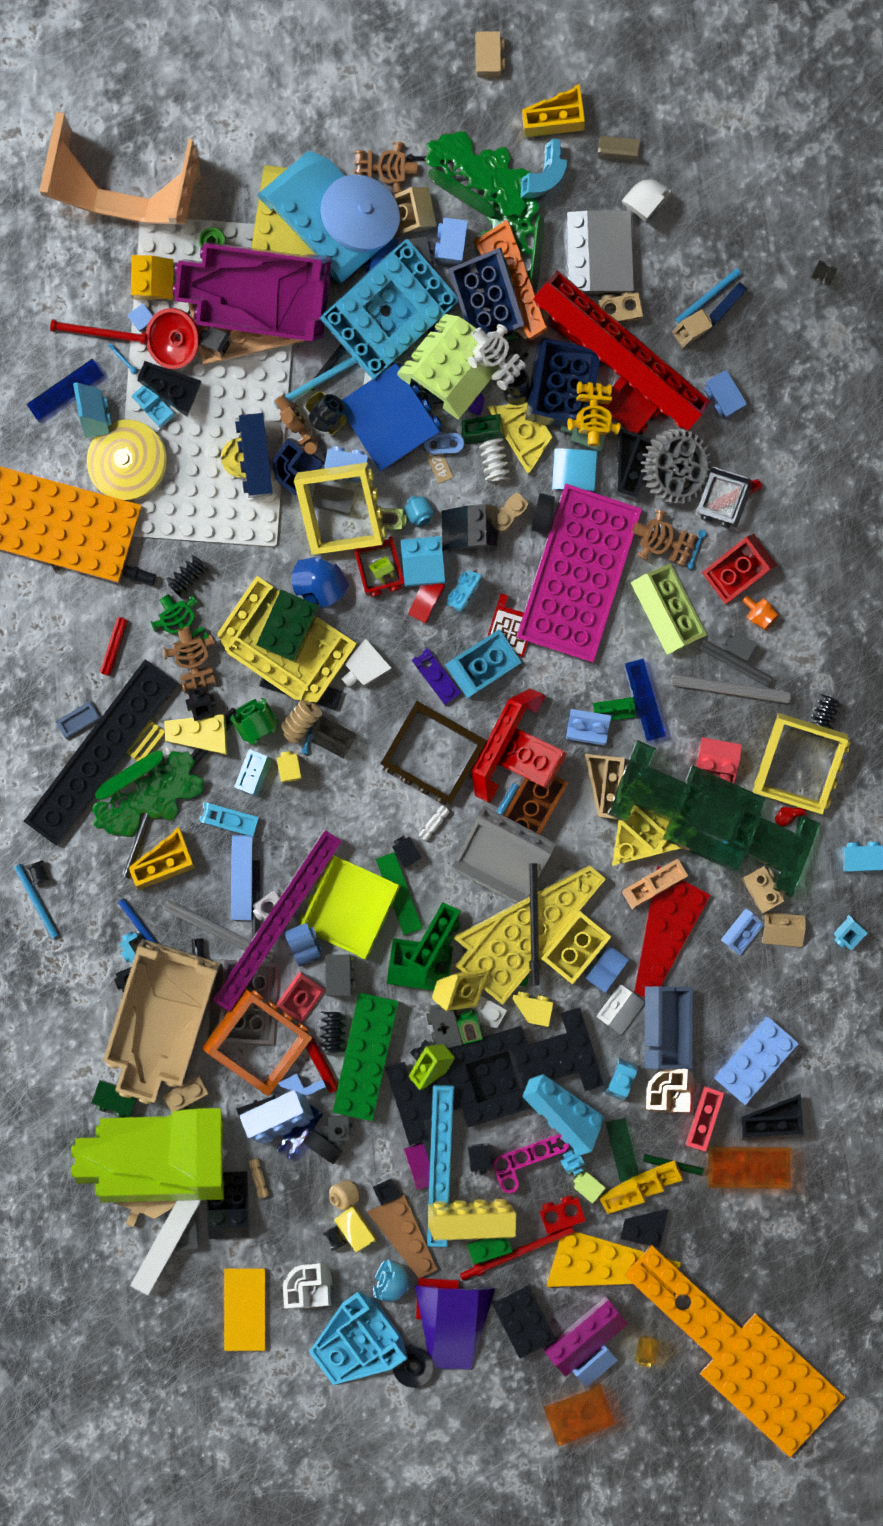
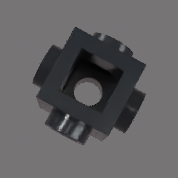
(200, 703)

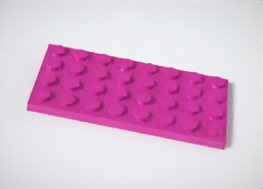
(578, 573)

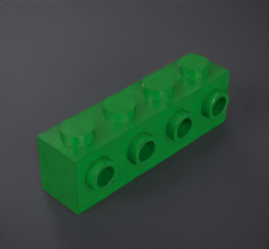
(433, 943)

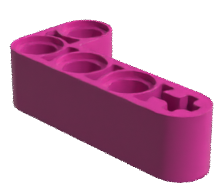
(531, 1158)

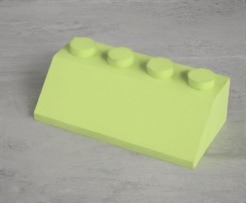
(668, 608)

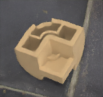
(671, 1091)

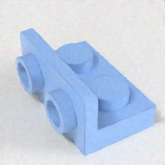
(588, 727)

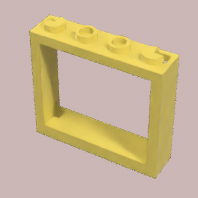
(371, 495)
(791, 798)

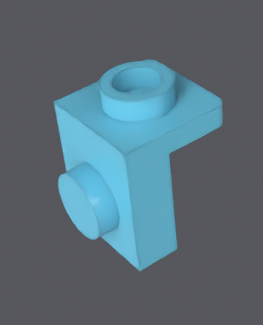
(129, 952)

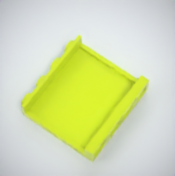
(349, 906)

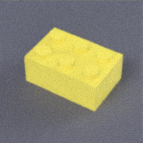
(575, 947)

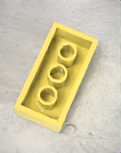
(471, 1220)

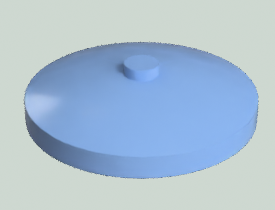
(360, 213)

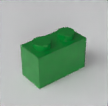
(488, 1248)

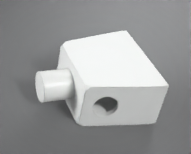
(365, 665)

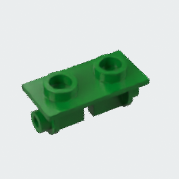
(617, 708)

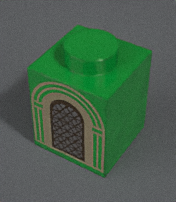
(470, 1026)

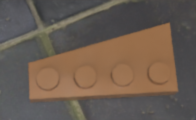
(402, 1230)

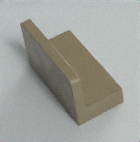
(618, 148)

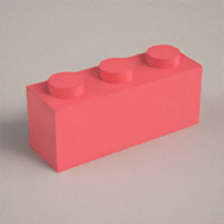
(704, 1118)

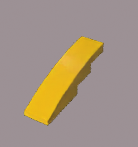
(640, 1186)

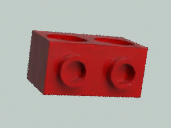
(563, 1220)

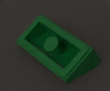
(482, 429)

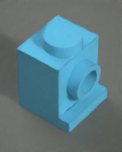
(856, 934)

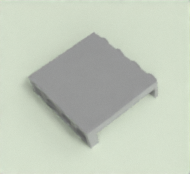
(500, 855)

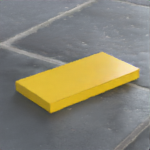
(244, 1309)

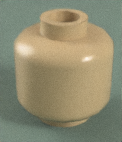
(344, 1194)

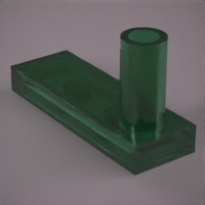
(622, 1149)

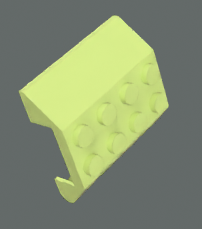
(444, 365)

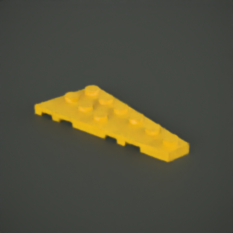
(592, 1261)

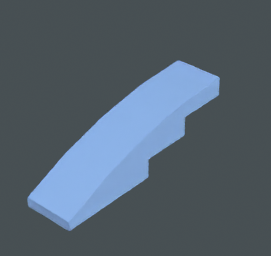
(241, 877)

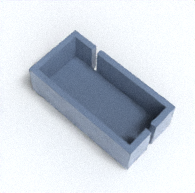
(668, 1027)

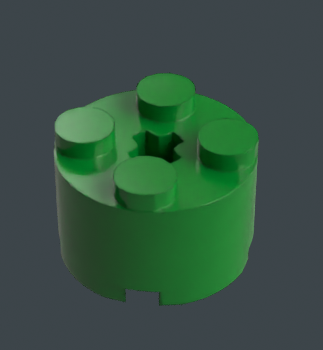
(254, 720)

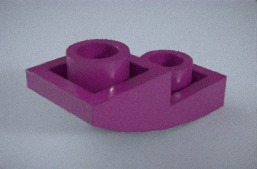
(418, 1164)

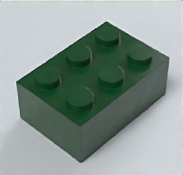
(288, 626)

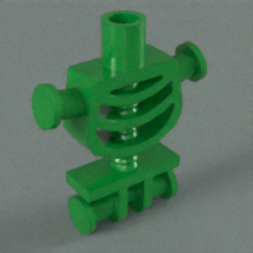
(170, 608)

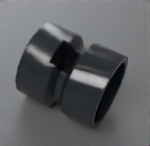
(518, 391)
(327, 412)

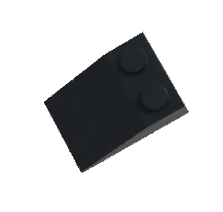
(469, 527)

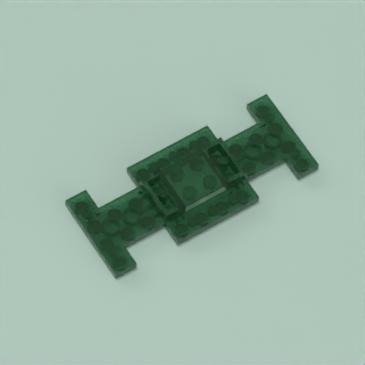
(718, 810)

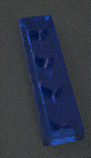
(64, 390)
(644, 700)

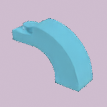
(554, 168)

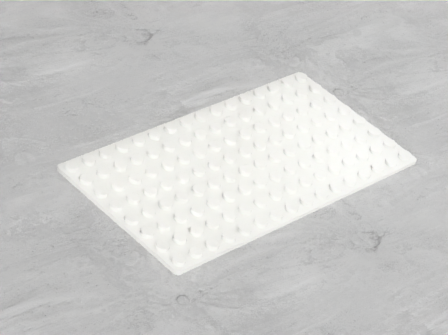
(196, 493)

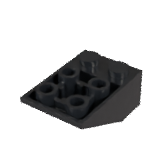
(230, 1215)

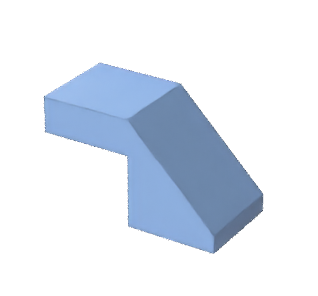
(294, 1083)

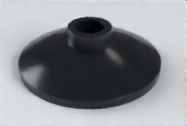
(414, 1377)

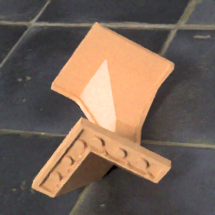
(71, 184)

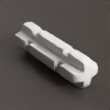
(434, 823)

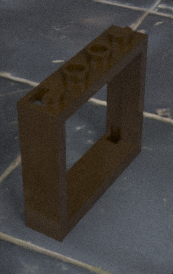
(425, 788)

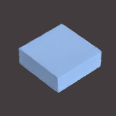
(140, 317)

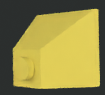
(460, 990)

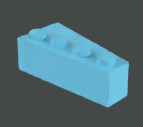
(564, 1112)

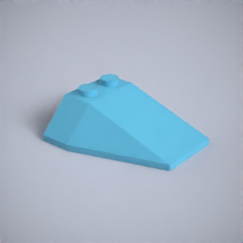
(358, 1341)

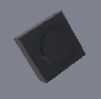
(386, 1191)

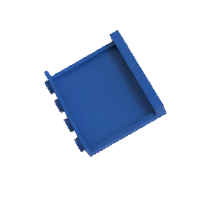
(390, 417)

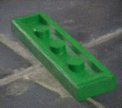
(403, 902)

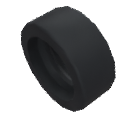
(543, 513)
(322, 1146)

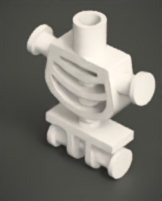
(497, 349)

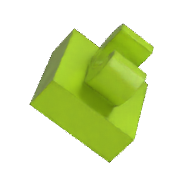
(381, 568)

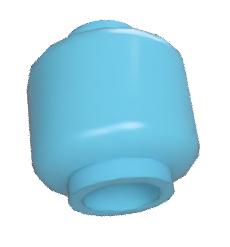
(419, 511)

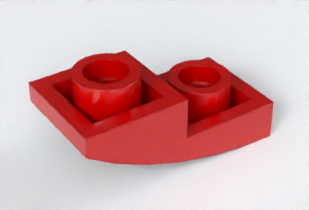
(425, 601)

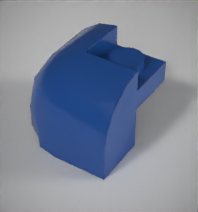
(318, 581)

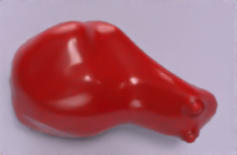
(787, 815)

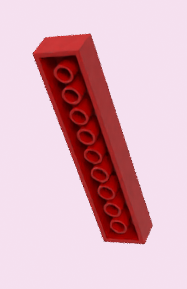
(621, 350)

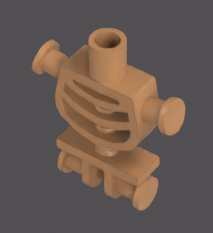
(404, 167)
(296, 423)
(650, 533)
(187, 645)

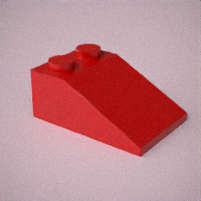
(739, 568)

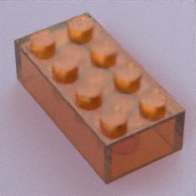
(748, 1167)

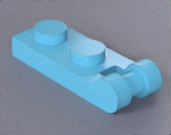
(229, 819)

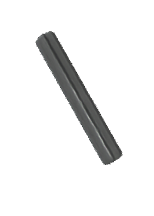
(736, 663)

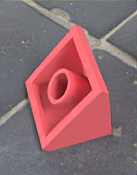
(300, 997)

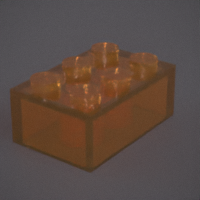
(578, 1414)

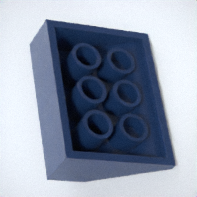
(487, 293)
(555, 380)

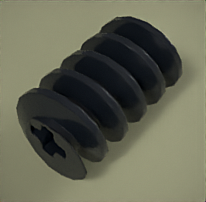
(186, 575)
(825, 713)
(333, 1032)

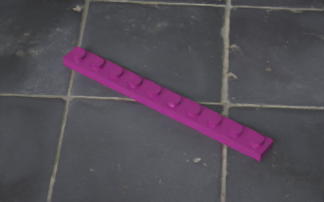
(276, 920)

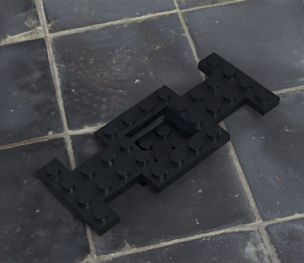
(494, 1068)

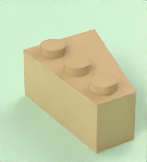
(605, 777)

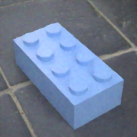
(755, 1060)

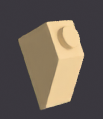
(692, 328)

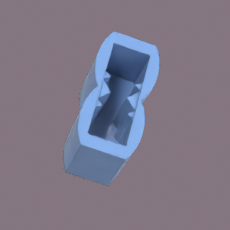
(303, 944)
(606, 968)

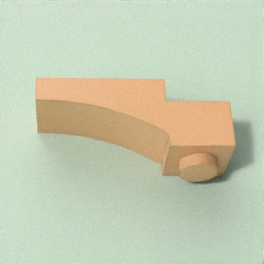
(654, 883)

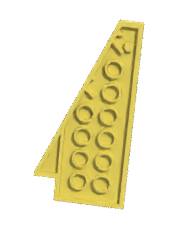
(504, 940)

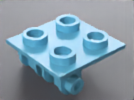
(459, 596)

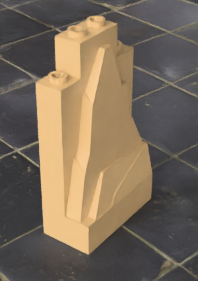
(159, 1019)

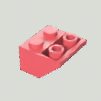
(719, 758)

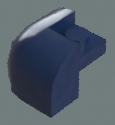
(292, 460)

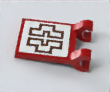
(508, 622)

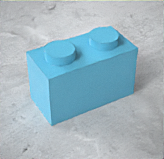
(862, 857)

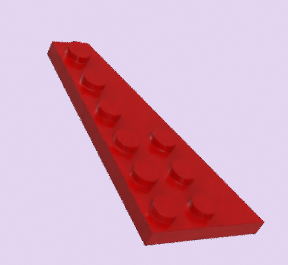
(666, 930)

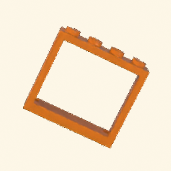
(229, 1021)

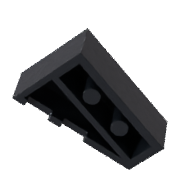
(629, 466)
(774, 1122)

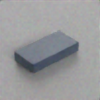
(78, 720)

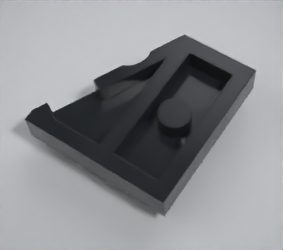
(645, 1228)

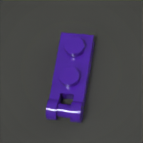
(436, 677)

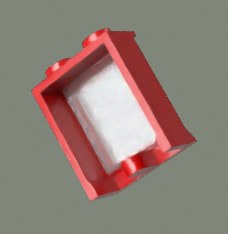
(368, 555)

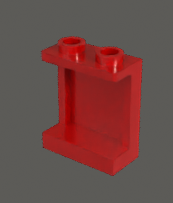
(630, 407)

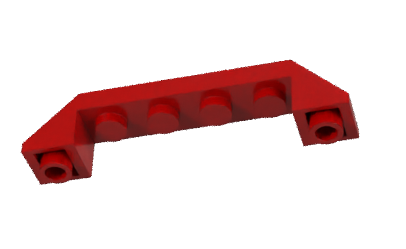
(499, 739)

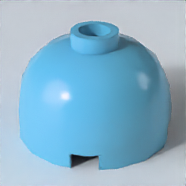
(391, 1281)

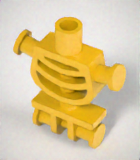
(598, 424)

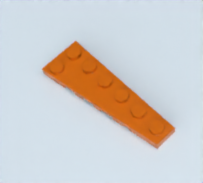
(503, 237)

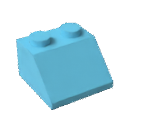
(91, 410)
(422, 561)

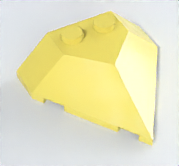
(640, 837)

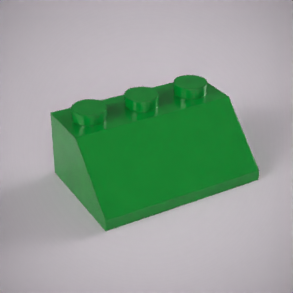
(400, 956)

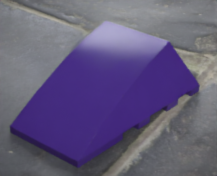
(453, 1323)

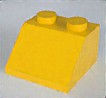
(151, 277)

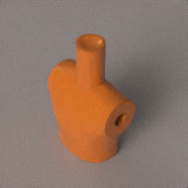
(761, 613)

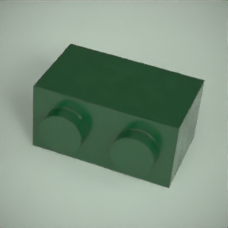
(107, 1098)

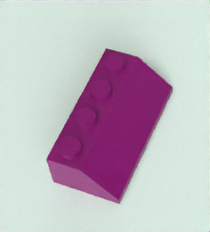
(585, 1336)

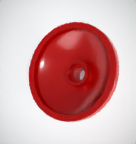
(163, 338)

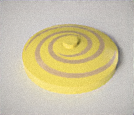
(127, 460)

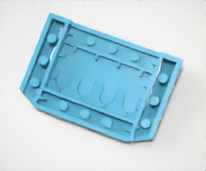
(297, 200)

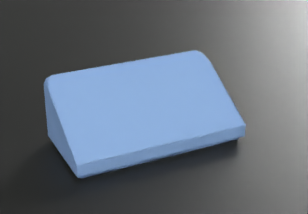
(742, 931)

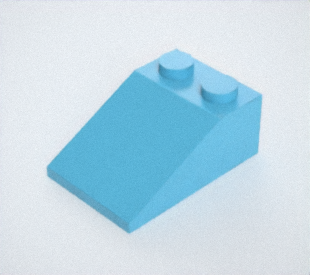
(483, 663)

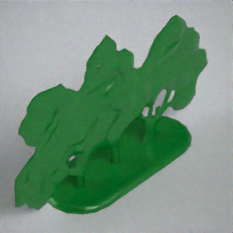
(484, 171)
(520, 233)
(152, 795)

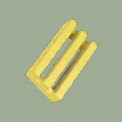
(147, 738)

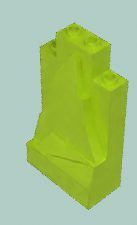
(154, 1157)

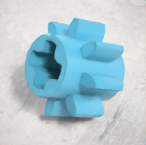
(572, 1162)

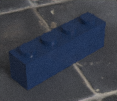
(255, 455)

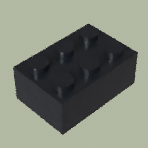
(523, 1321)

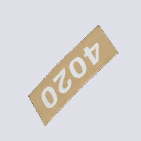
(439, 466)

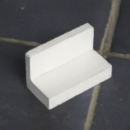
(620, 1009)

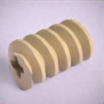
(300, 721)

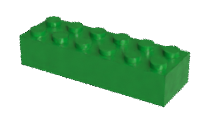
(365, 1056)

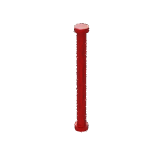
(54, 325)

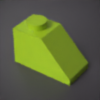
(431, 1065)

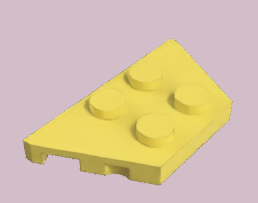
(524, 437)

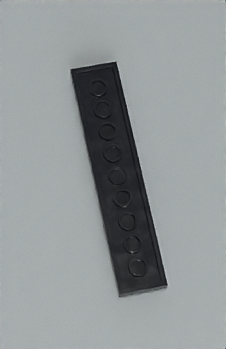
(100, 752)

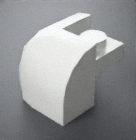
(646, 198)
(308, 1287)

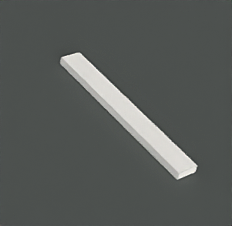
(165, 1243)

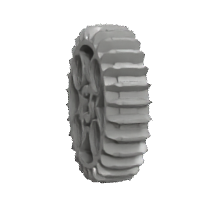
(678, 466)

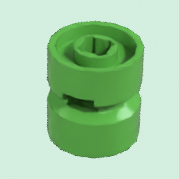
(211, 235)

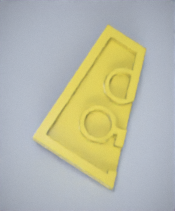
(203, 734)

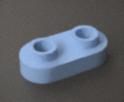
(443, 444)

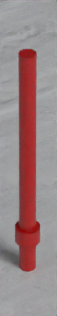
(480, 1268)

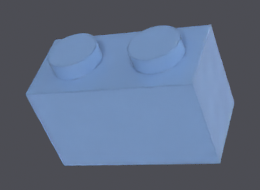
(725, 394)

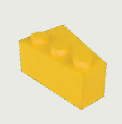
(555, 115)
(163, 862)

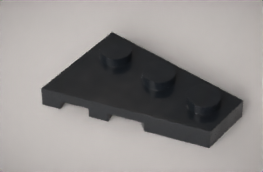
(170, 386)

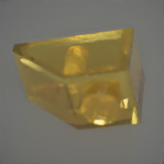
(646, 1350)

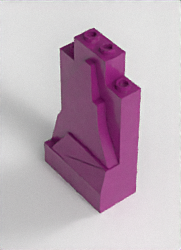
(256, 290)

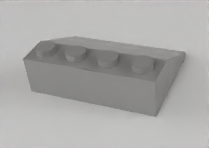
(601, 251)
(255, 1024)

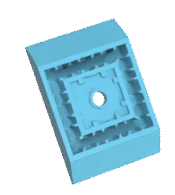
(415, 302)

